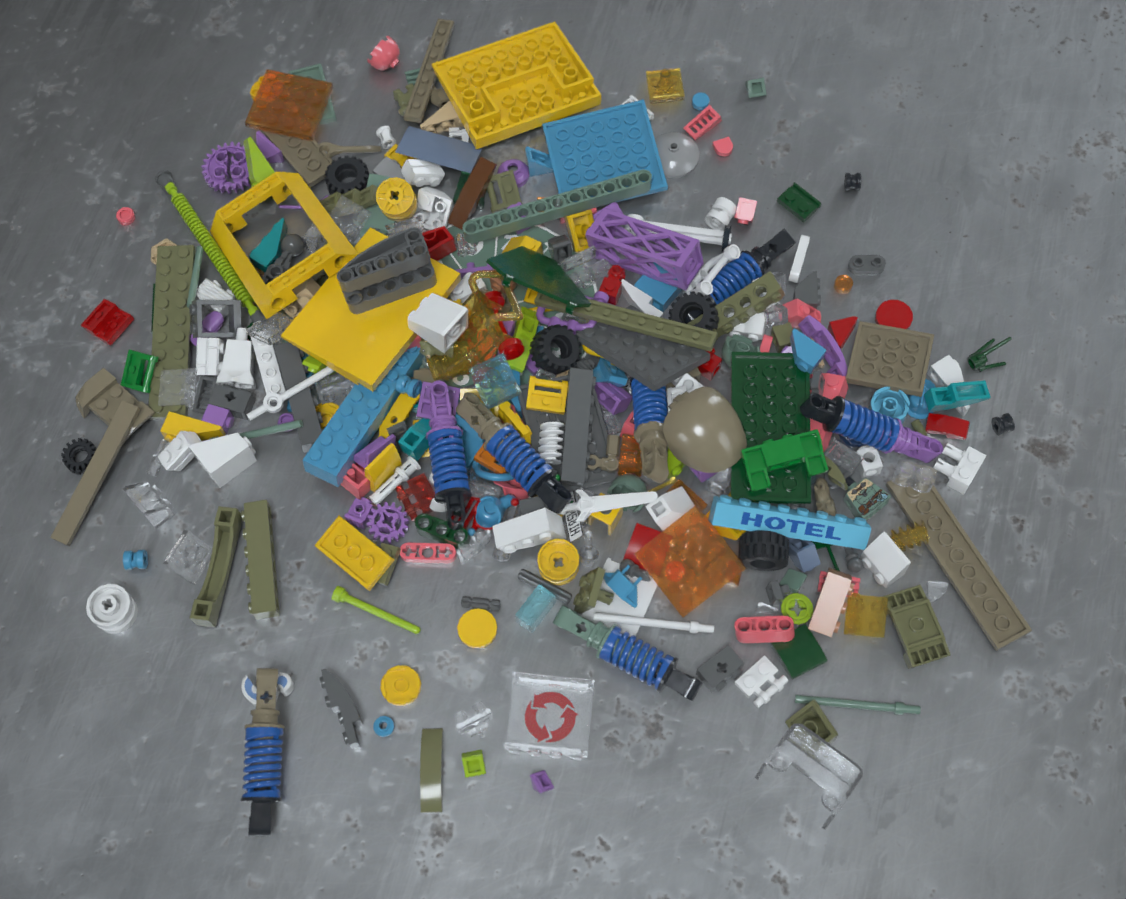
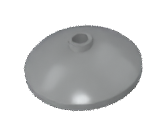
(677, 161)

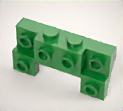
(783, 453)

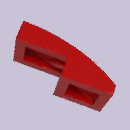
(947, 425)

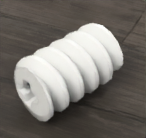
(549, 442)

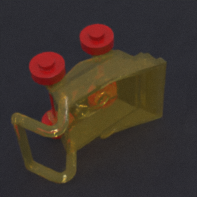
(484, 331)

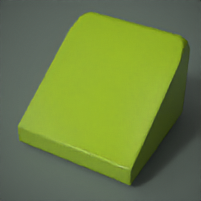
(473, 763)

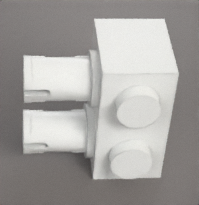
(963, 474)

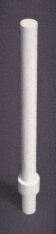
(692, 627)

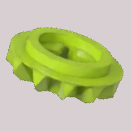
(803, 603)

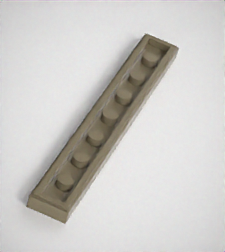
(427, 77)
(95, 473)

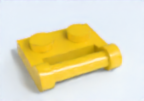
(544, 400)

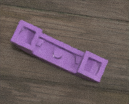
(833, 355)

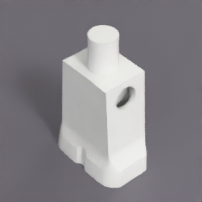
(238, 363)

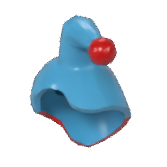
(490, 511)

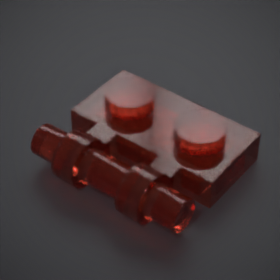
(423, 493)

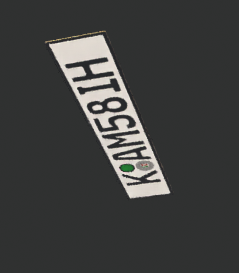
(574, 528)

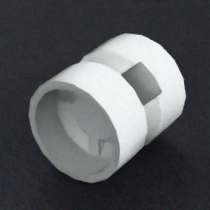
(720, 214)

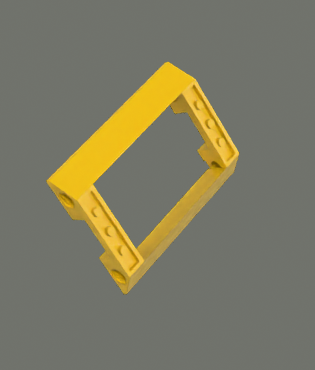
(278, 292)

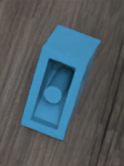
(805, 351)

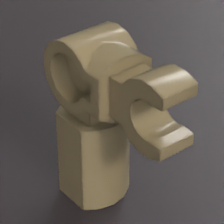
(612, 451)

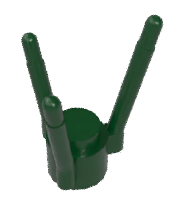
(978, 359)

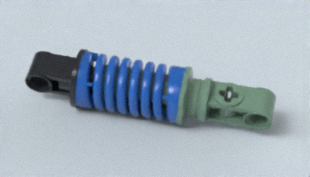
(633, 658)

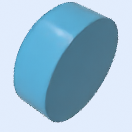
(700, 101)

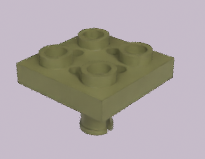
(591, 592)

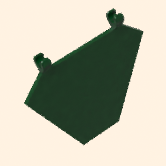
(538, 274)

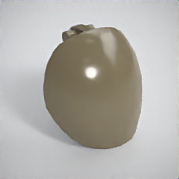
(704, 430)

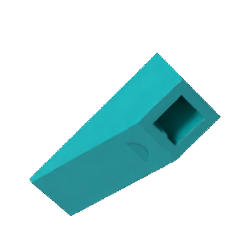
(270, 247)
(414, 440)

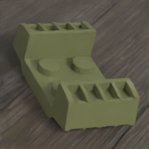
(917, 626)

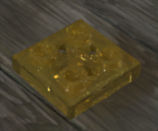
(665, 81)

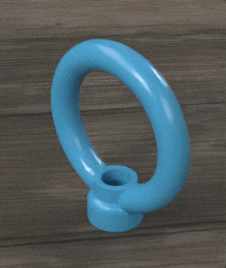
(481, 471)

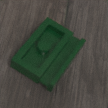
(799, 202)

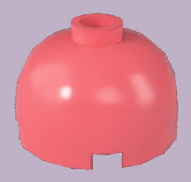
(385, 55)

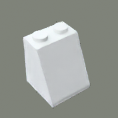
(439, 321)
(224, 456)

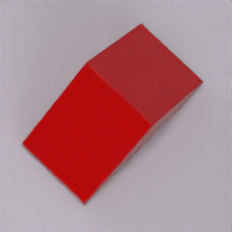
(842, 329)

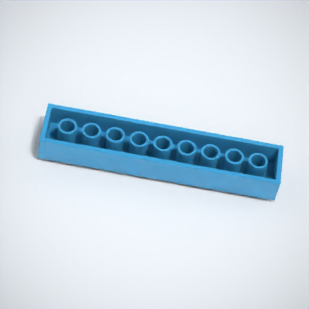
(357, 423)

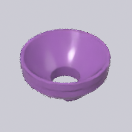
(521, 174)

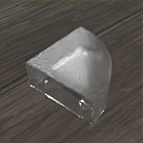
(936, 590)

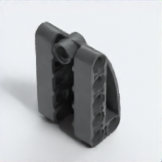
(394, 264)

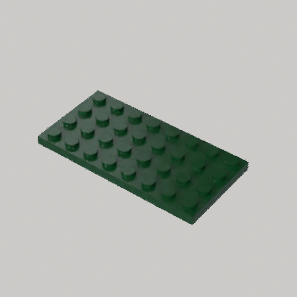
(768, 401)

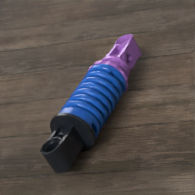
(869, 427)
(447, 457)

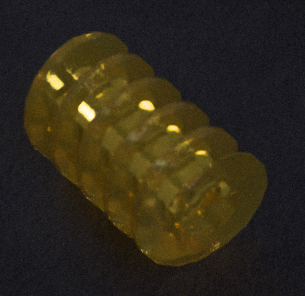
(910, 536)

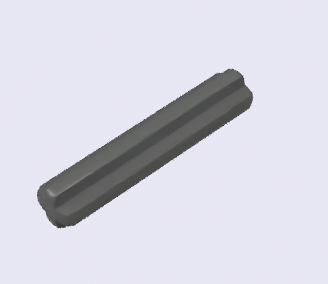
(534, 581)

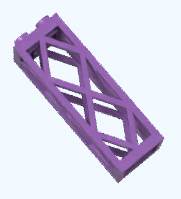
(686, 263)

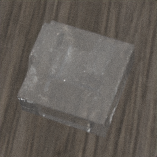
(464, 247)

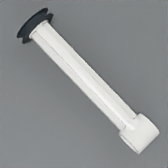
(703, 235)

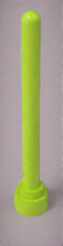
(341, 595)

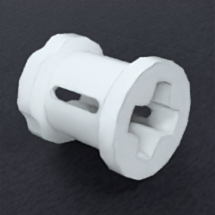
(385, 136)

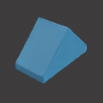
(538, 162)

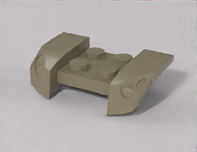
(103, 396)

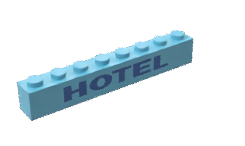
(789, 522)

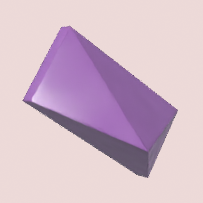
(268, 149)

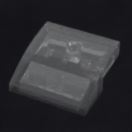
(578, 259)

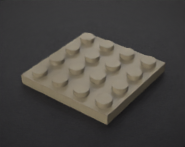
(890, 358)

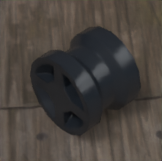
(852, 181)
(1003, 424)

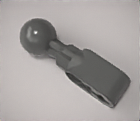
(292, 246)

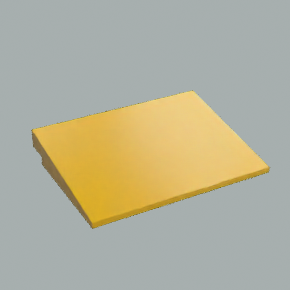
(517, 84)
(366, 343)

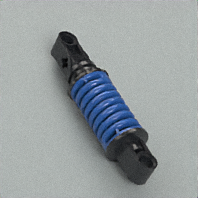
(745, 269)

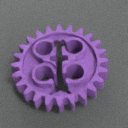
(219, 165)

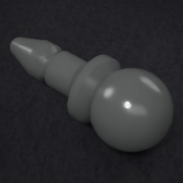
(853, 561)
(633, 570)

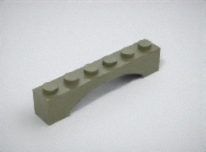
(209, 601)

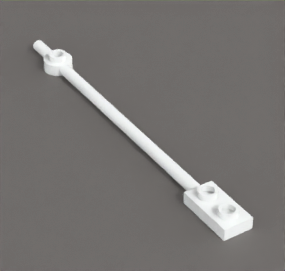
(274, 397)

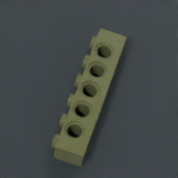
(751, 294)

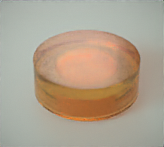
(843, 284)

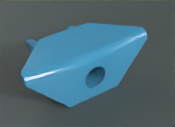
(623, 586)

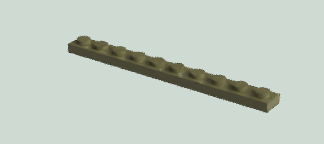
(637, 322)

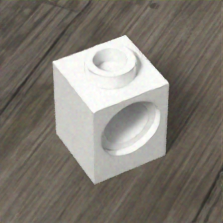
(869, 468)

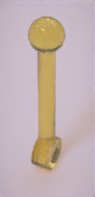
(673, 480)

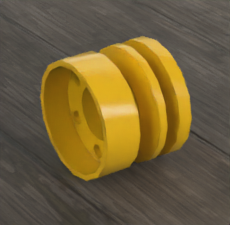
(396, 209)
(558, 551)

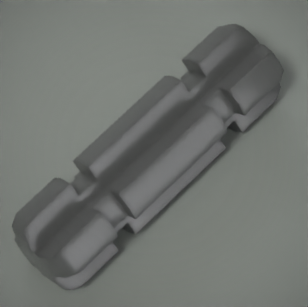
(481, 603)

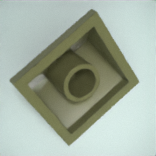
(815, 720)

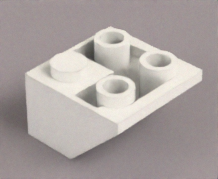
(433, 207)
(670, 507)

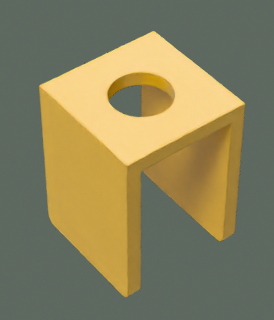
(610, 519)

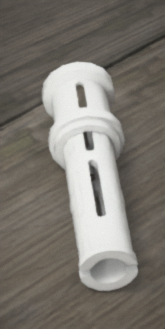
(401, 474)

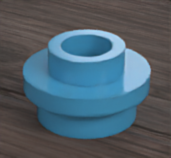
(383, 732)

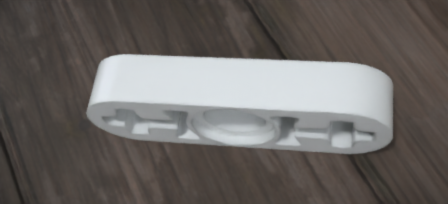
(799, 258)

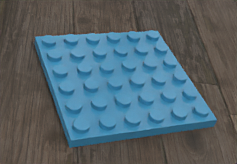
(603, 147)

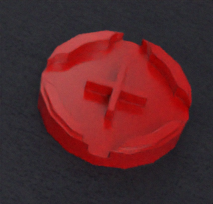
(894, 314)

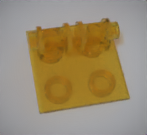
(866, 615)

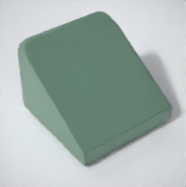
(756, 87)
(794, 580)

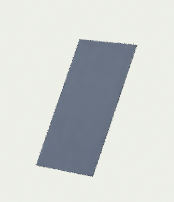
(438, 149)

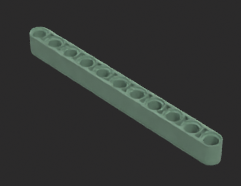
(548, 204)

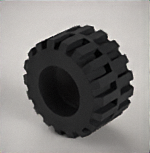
(343, 169)
(695, 302)
(567, 344)
(764, 550)

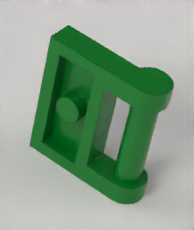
(134, 371)

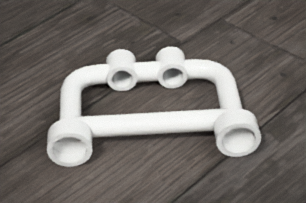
(705, 287)

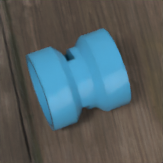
(409, 386)
(135, 559)

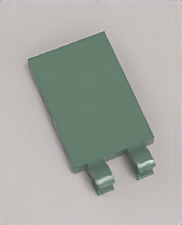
(377, 219)

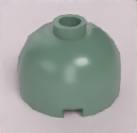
(736, 343)
(627, 484)

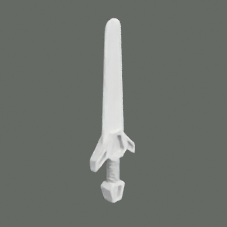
(591, 504)

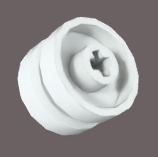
(112, 608)

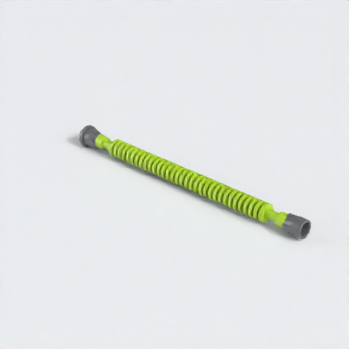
(165, 180)

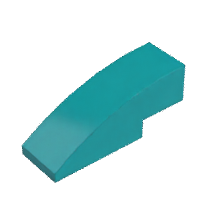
(956, 395)

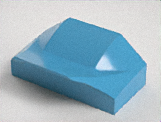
(609, 373)

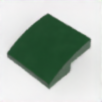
(800, 653)

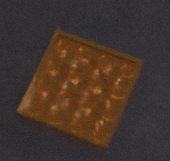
(289, 105)
(690, 561)

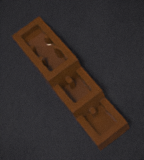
(472, 192)

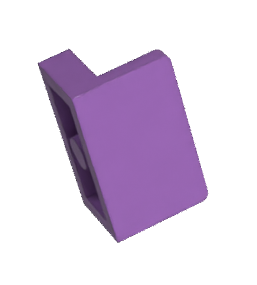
(371, 451)

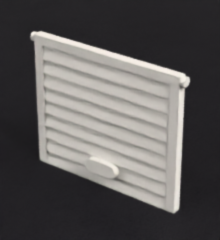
(645, 593)

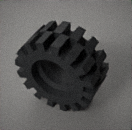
(72, 450)

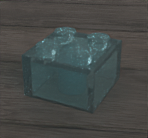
(495, 381)

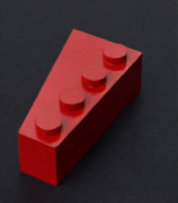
(439, 242)

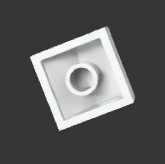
(885, 560)

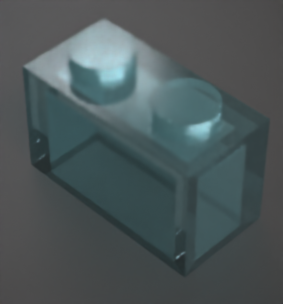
(535, 608)

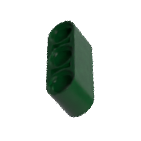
(437, 524)

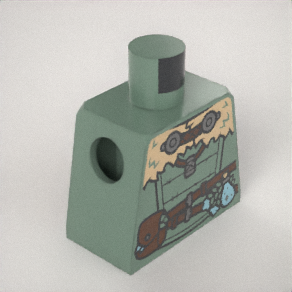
(864, 498)

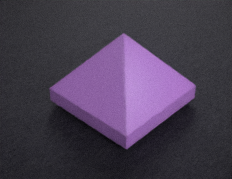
(541, 782)

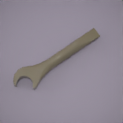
(333, 149)

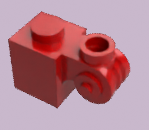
(612, 284)
(711, 367)

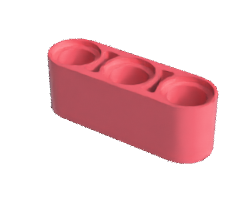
(774, 630)

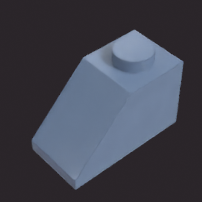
(803, 554)

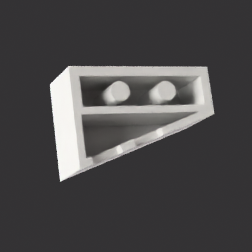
(528, 530)

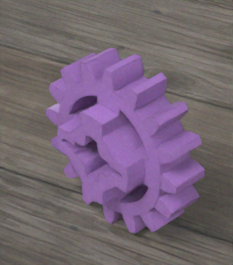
(382, 527)

